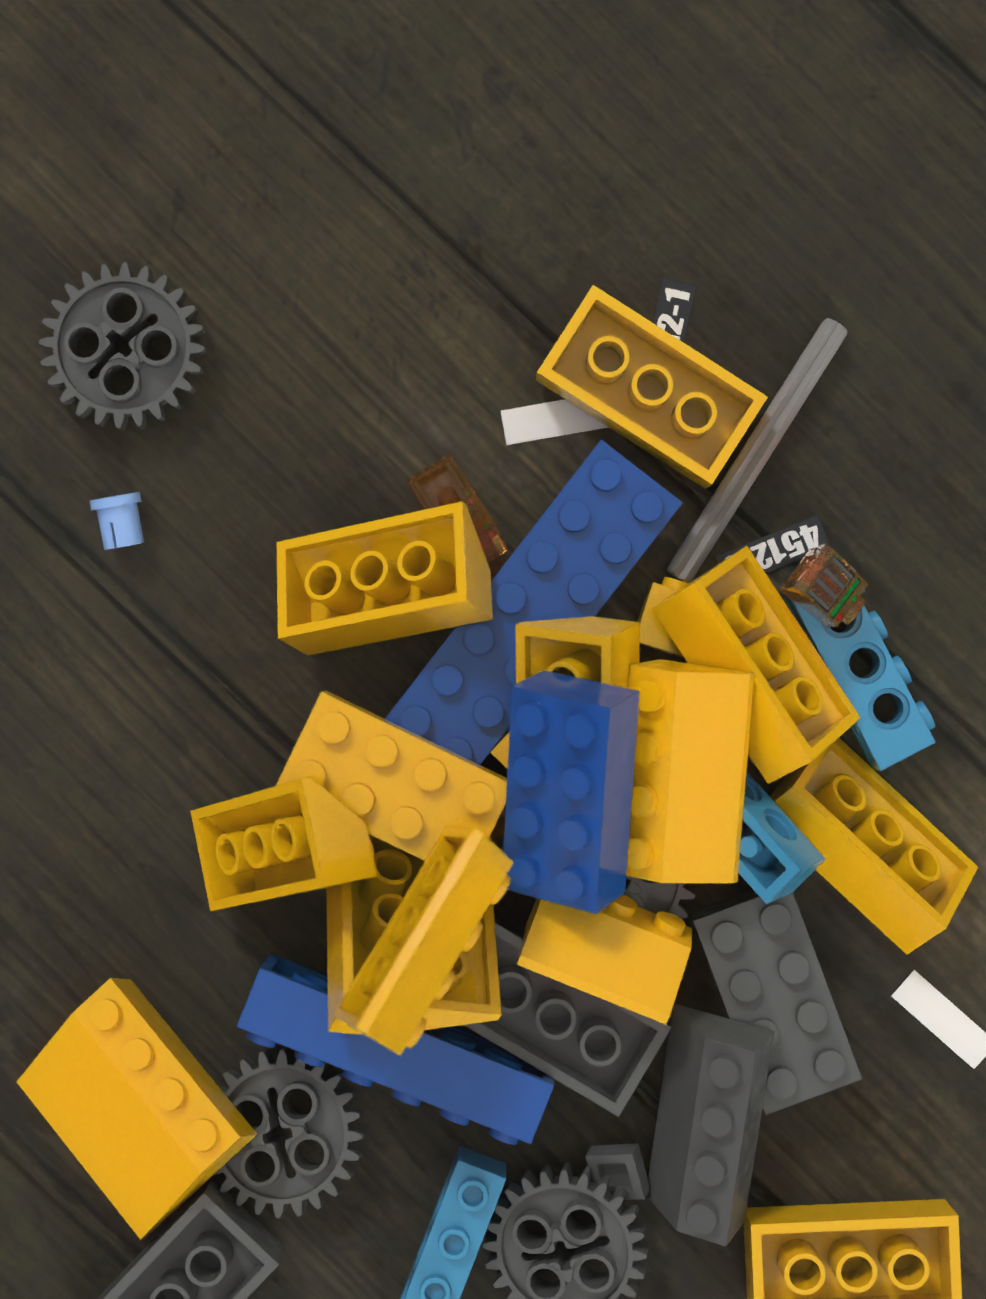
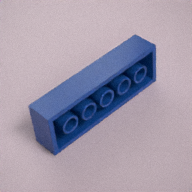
(444, 1068)

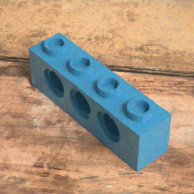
(911, 724)
(772, 848)
(456, 1227)

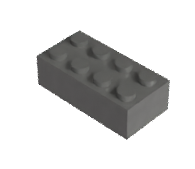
(775, 982)
(569, 1032)
(202, 1254)

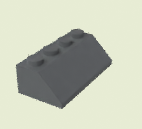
(708, 1123)

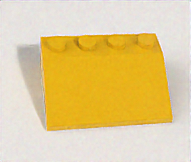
(357, 919)
(134, 1105)

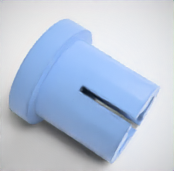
(119, 520)

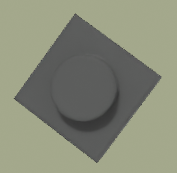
(624, 1167)

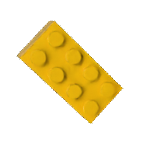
(650, 387)
(393, 776)
(853, 1251)

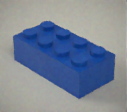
(570, 789)

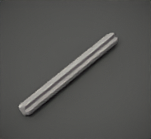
(757, 450)

